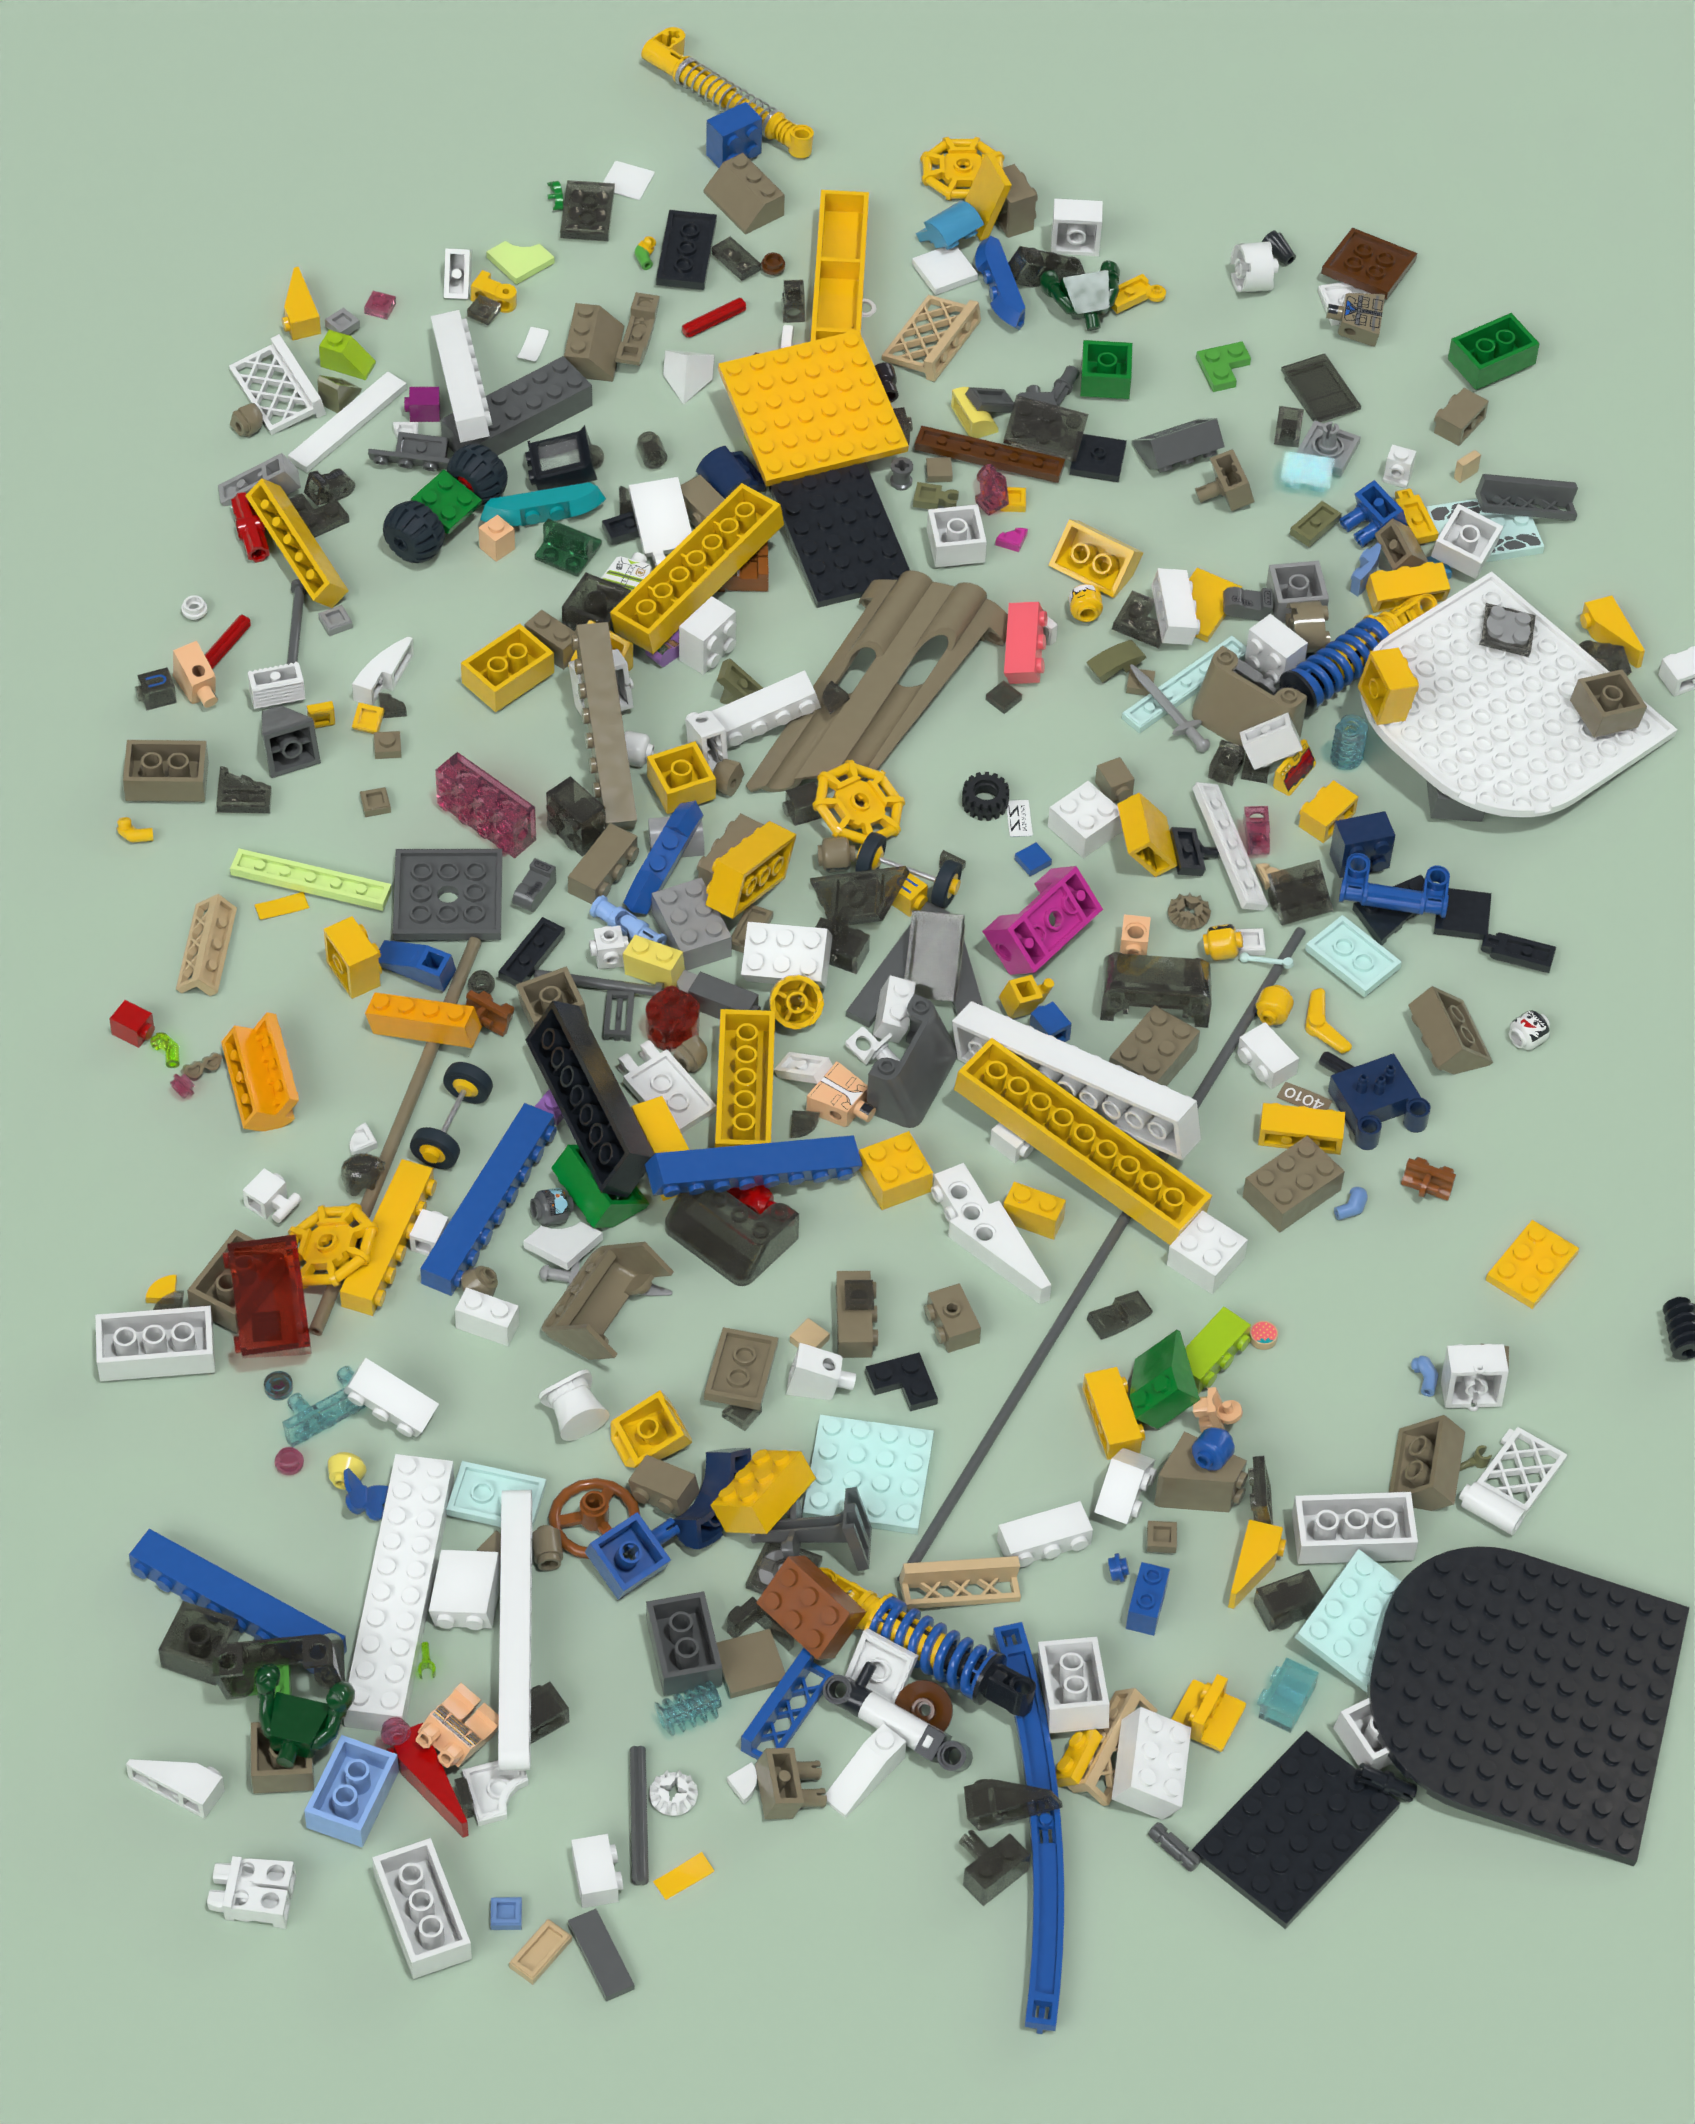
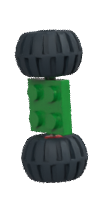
(419, 526)

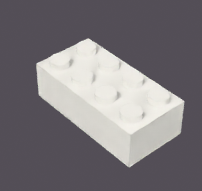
(155, 1343)
(1340, 1524)
(422, 1908)

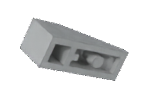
(276, 470)

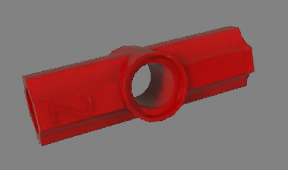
(250, 528)

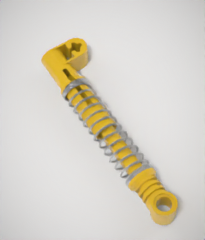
(667, 53)

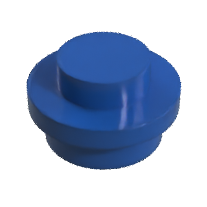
(1118, 1567)

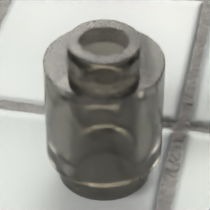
(651, 450)

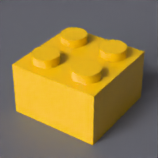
(1388, 686)
(681, 776)
(352, 957)
(895, 1170)

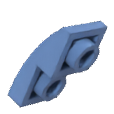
(1368, 565)

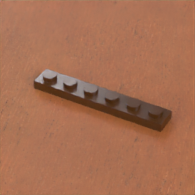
(987, 452)

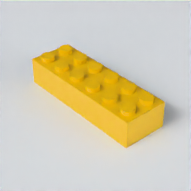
(745, 1077)

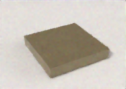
(750, 1663)

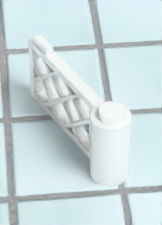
(1497, 1503)

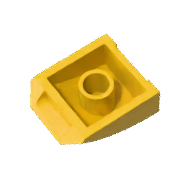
(649, 1430)

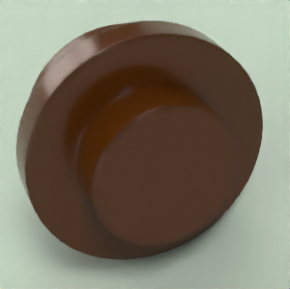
(773, 264)

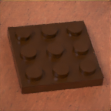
(1369, 263)

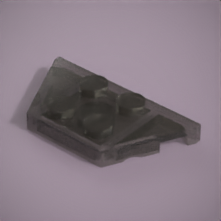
(861, 895)

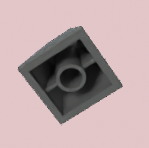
(288, 740)

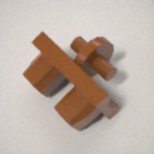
(490, 1014)
(1428, 1179)

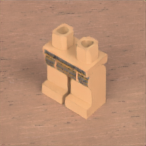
(450, 1734)

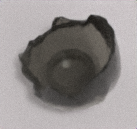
(361, 1172)

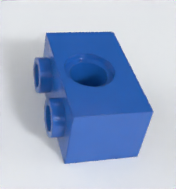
(1147, 1598)

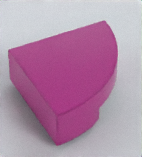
(1013, 539)

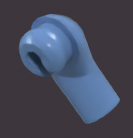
(1354, 1206)
(1429, 1372)

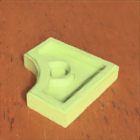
(520, 262)

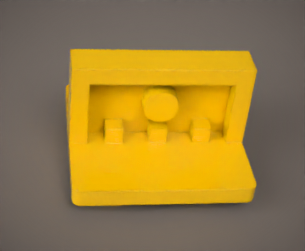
(1210, 1712)

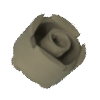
(1308, 622)

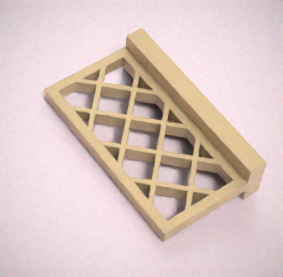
(948, 341)

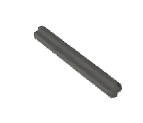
(639, 1824)

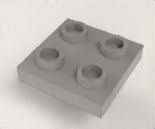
(1330, 442)

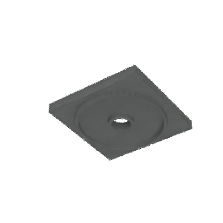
(428, 874)

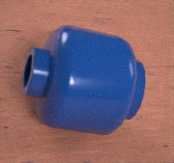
(1213, 1448)

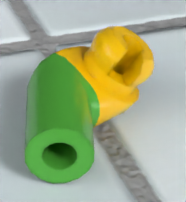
(644, 250)

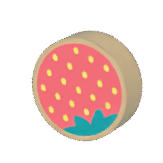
(1263, 1335)

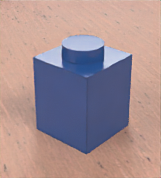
(1051, 1021)

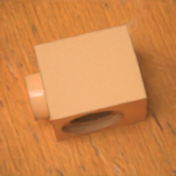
(1135, 935)

